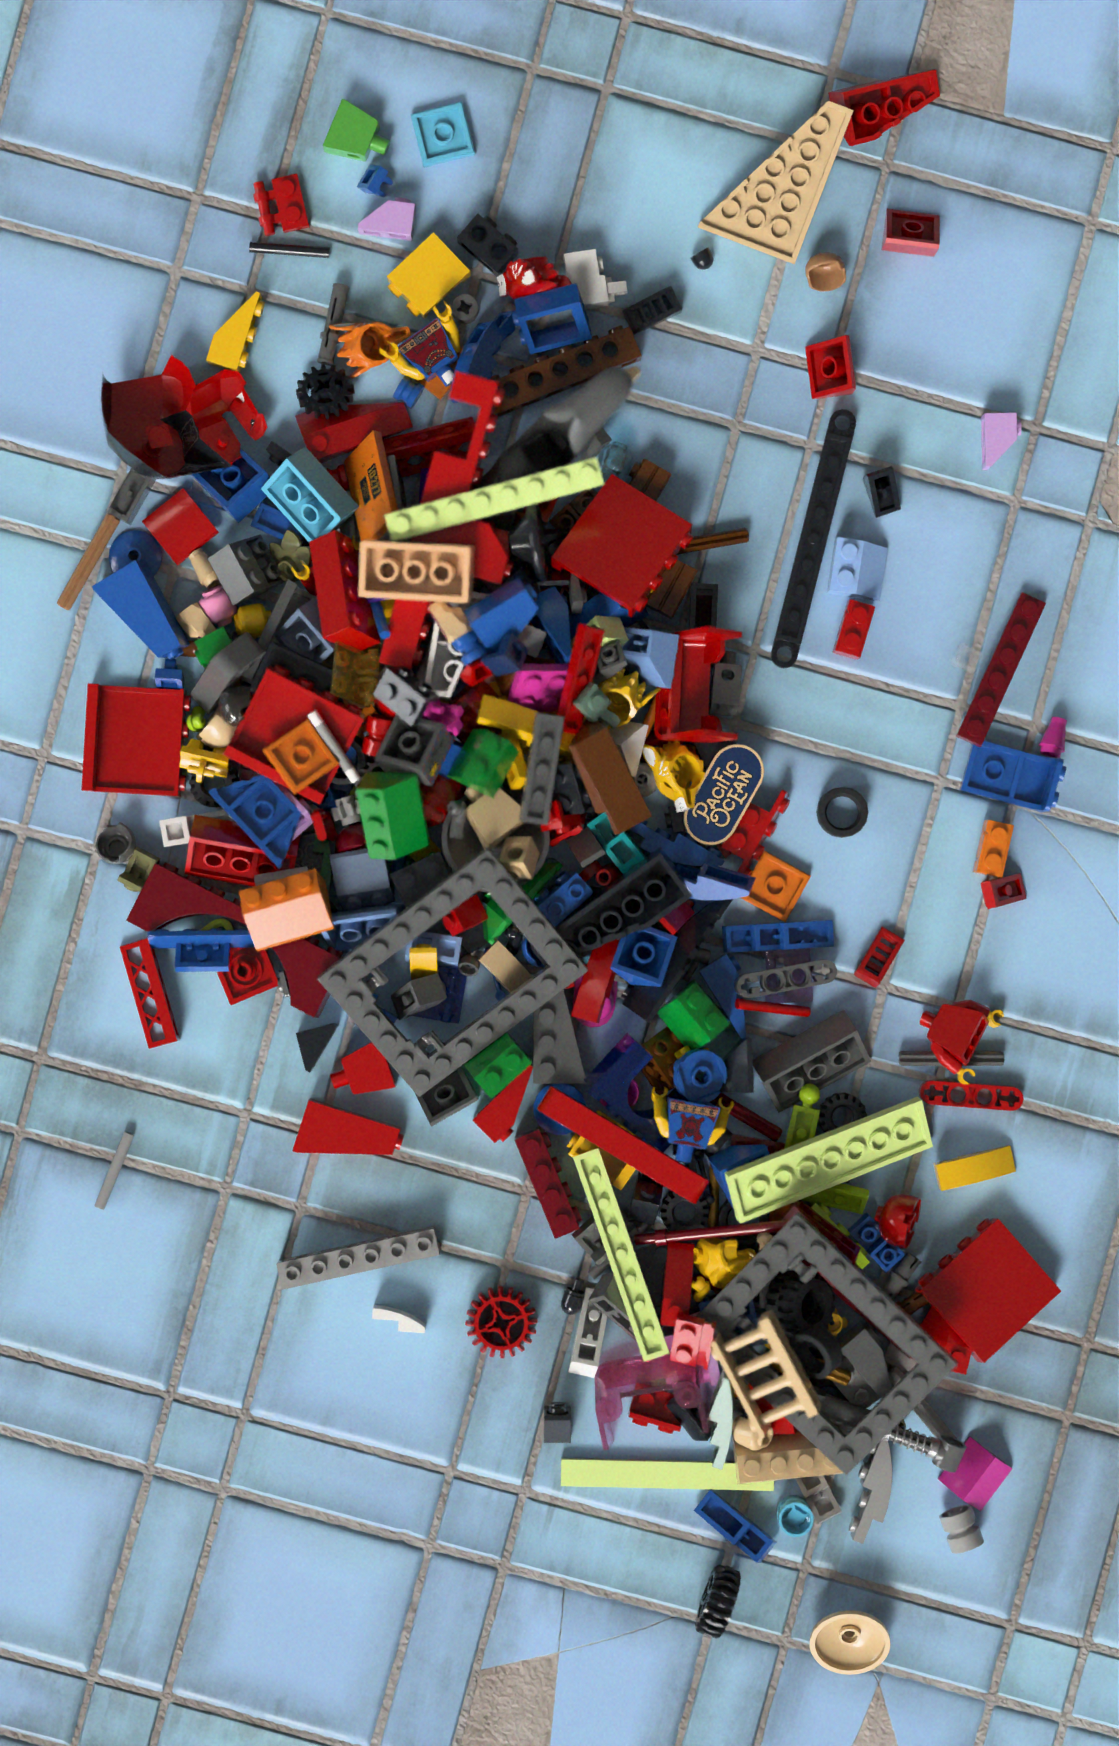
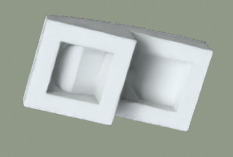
(406, 1323)

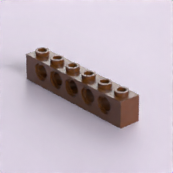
(527, 394)

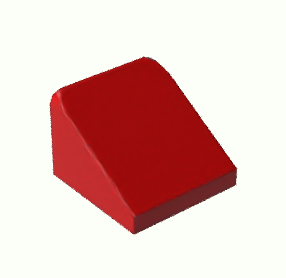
(475, 672)

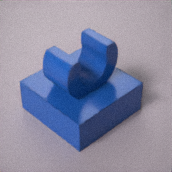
(373, 179)
(170, 676)

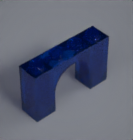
(611, 1083)

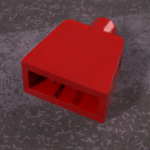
(364, 1071)

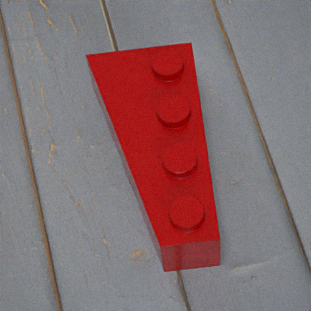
(342, 611)

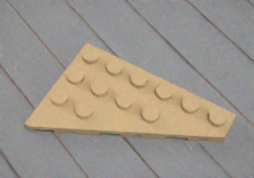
(780, 197)

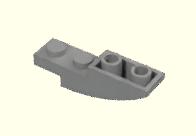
(877, 1477)

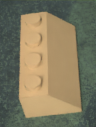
(784, 1458)

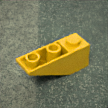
(232, 339)

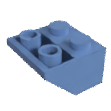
(651, 656)

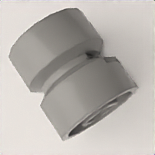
(963, 1533)

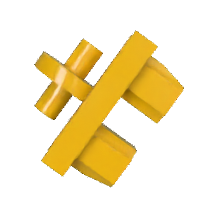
(204, 762)

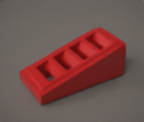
(869, 977)

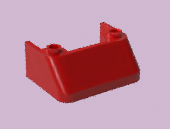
(684, 708)

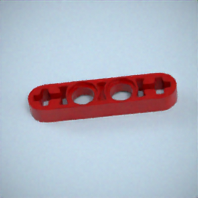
(971, 1091)

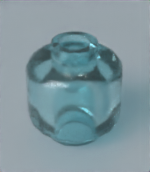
(614, 460)

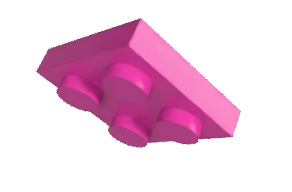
(539, 686)

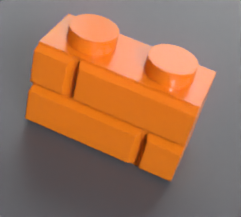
(993, 848)

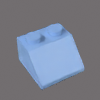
(857, 569)

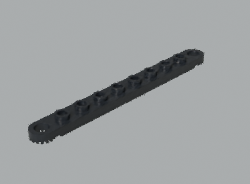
(813, 538)

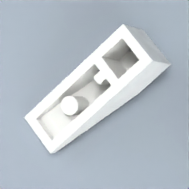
(588, 1338)

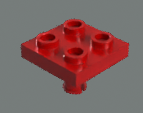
(249, 974)

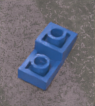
(868, 1236)

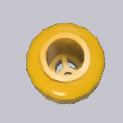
(251, 619)

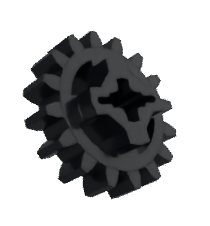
(325, 391)

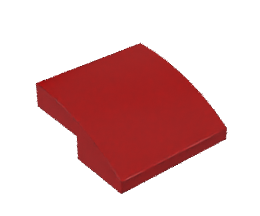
(180, 526)

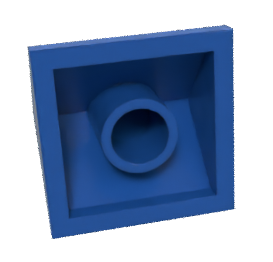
(644, 957)

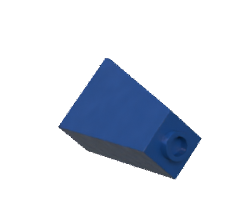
(143, 608)

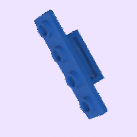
(201, 949)

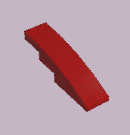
(596, 983)

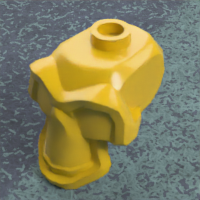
(720, 1259)

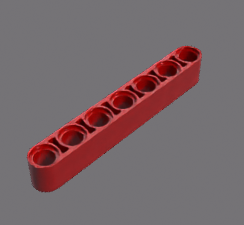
(623, 1144)

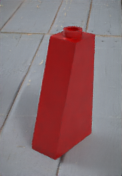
(341, 1131)

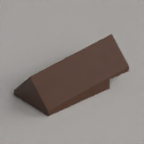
(607, 777)

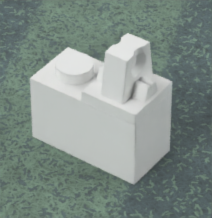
(595, 289)

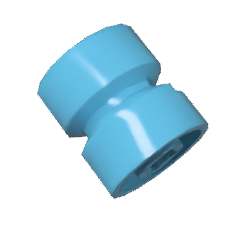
(794, 1516)

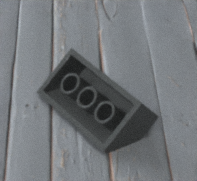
(813, 1057)

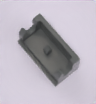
(131, 496)

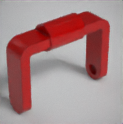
(324, 824)

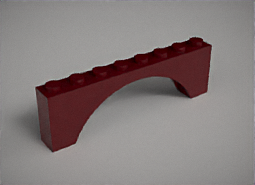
(173, 897)

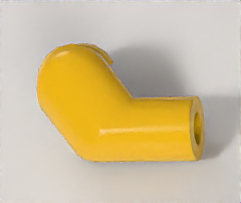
(700, 1289)

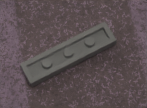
(541, 768)

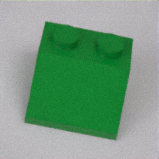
(483, 762)

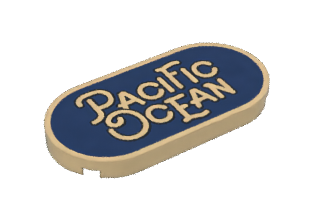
(724, 794)

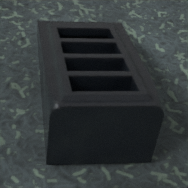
(656, 319)

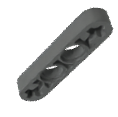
(785, 978)

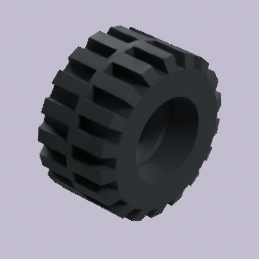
(800, 1303)

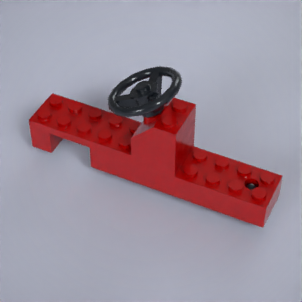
(452, 476)

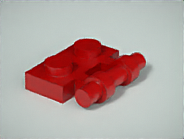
(289, 202)

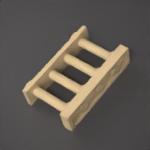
(781, 1353)

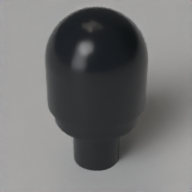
(573, 1297)

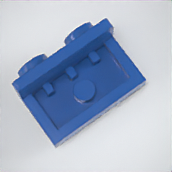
(563, 896)

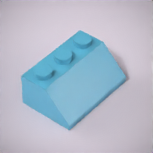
(309, 495)

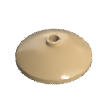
(849, 1642)

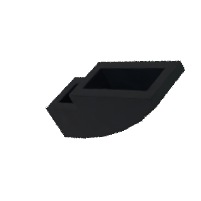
(703, 606)

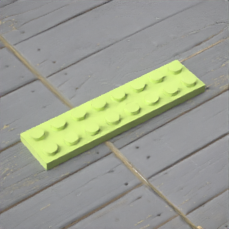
(828, 1159)

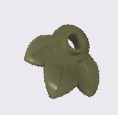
(289, 555)

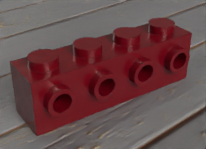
(547, 1184)

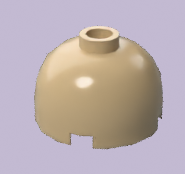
(216, 732)

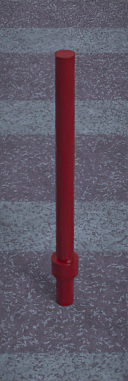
(662, 1236)

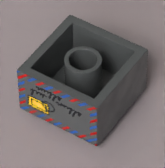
(415, 749)

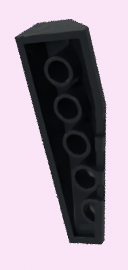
(625, 905)
(648, 1000)

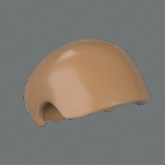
(825, 272)

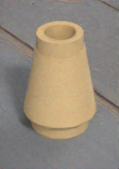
(203, 569)

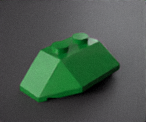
(497, 918)

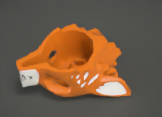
(364, 342)

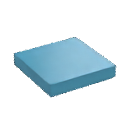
(442, 134)

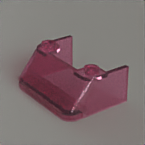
(635, 1377)

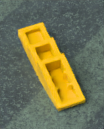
(515, 721)

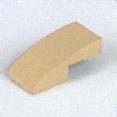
(504, 967)

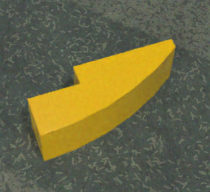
(974, 1167)

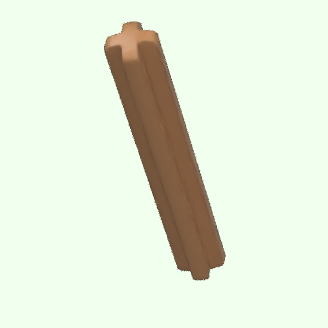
(88, 561)

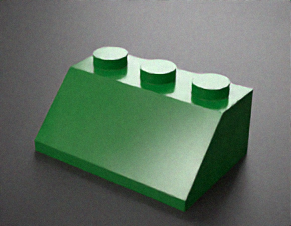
(392, 814)

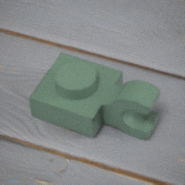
(594, 705)

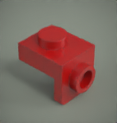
(559, 821)

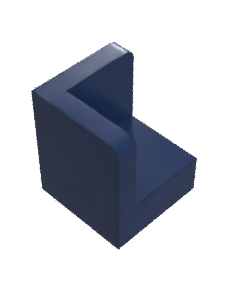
(508, 658)

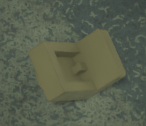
(138, 869)

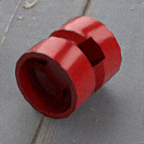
(377, 727)

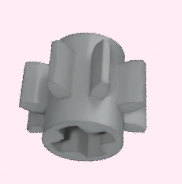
(347, 810)

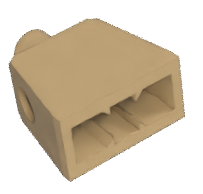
(491, 817)

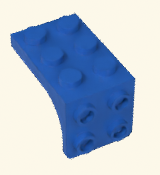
(1013, 776)

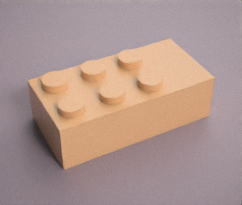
(416, 571)

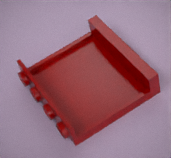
(623, 544)
(278, 708)
(134, 740)
(988, 1288)

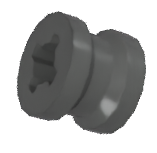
(467, 313)

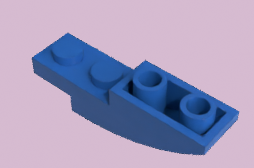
(483, 344)
(681, 850)

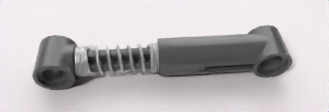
(945, 1452)

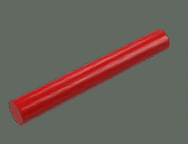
(770, 1007)

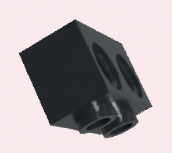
(483, 248)

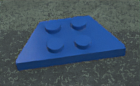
(262, 814)

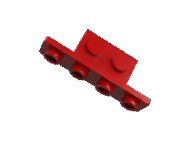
(752, 830)

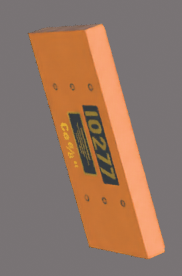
(371, 486)

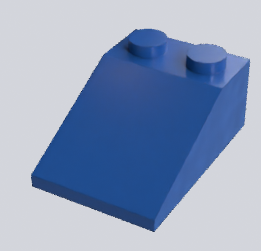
(237, 486)

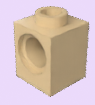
(519, 857)

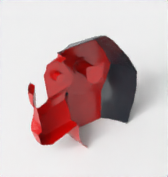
(174, 427)

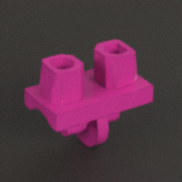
(445, 714)

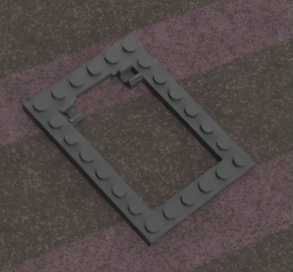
(412, 1061)
(786, 1250)

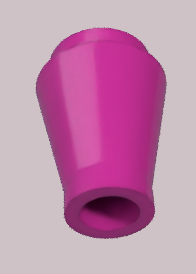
(1054, 738)

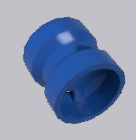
(469, 647)

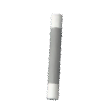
(334, 746)

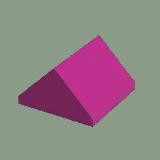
(977, 1475)

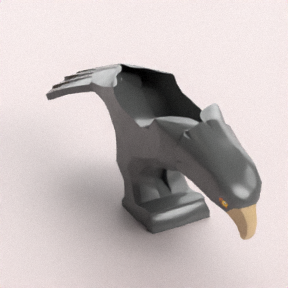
(563, 434)

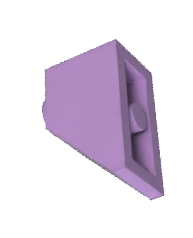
(390, 220)
(997, 435)

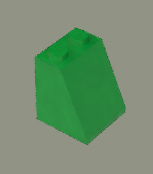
(693, 1016)
(498, 1064)

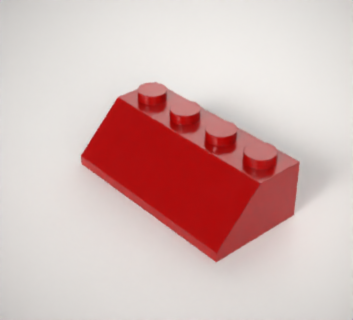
(226, 853)

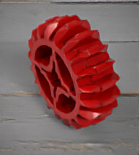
(489, 1326)

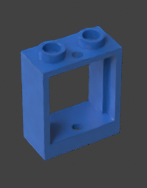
(548, 303)

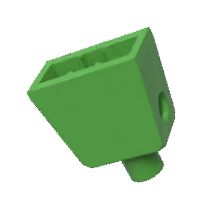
(354, 134)

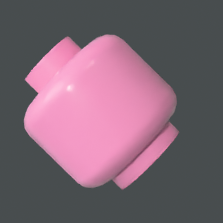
(217, 606)

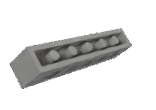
(358, 1257)

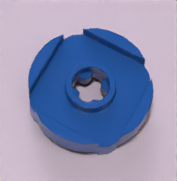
(686, 1069)

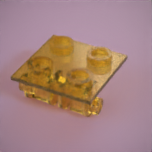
(355, 674)

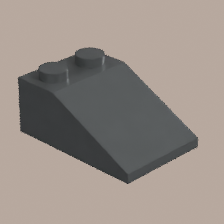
(865, 1354)

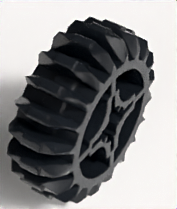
(718, 1601)

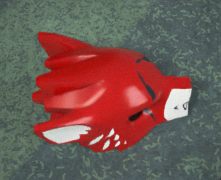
(529, 277)

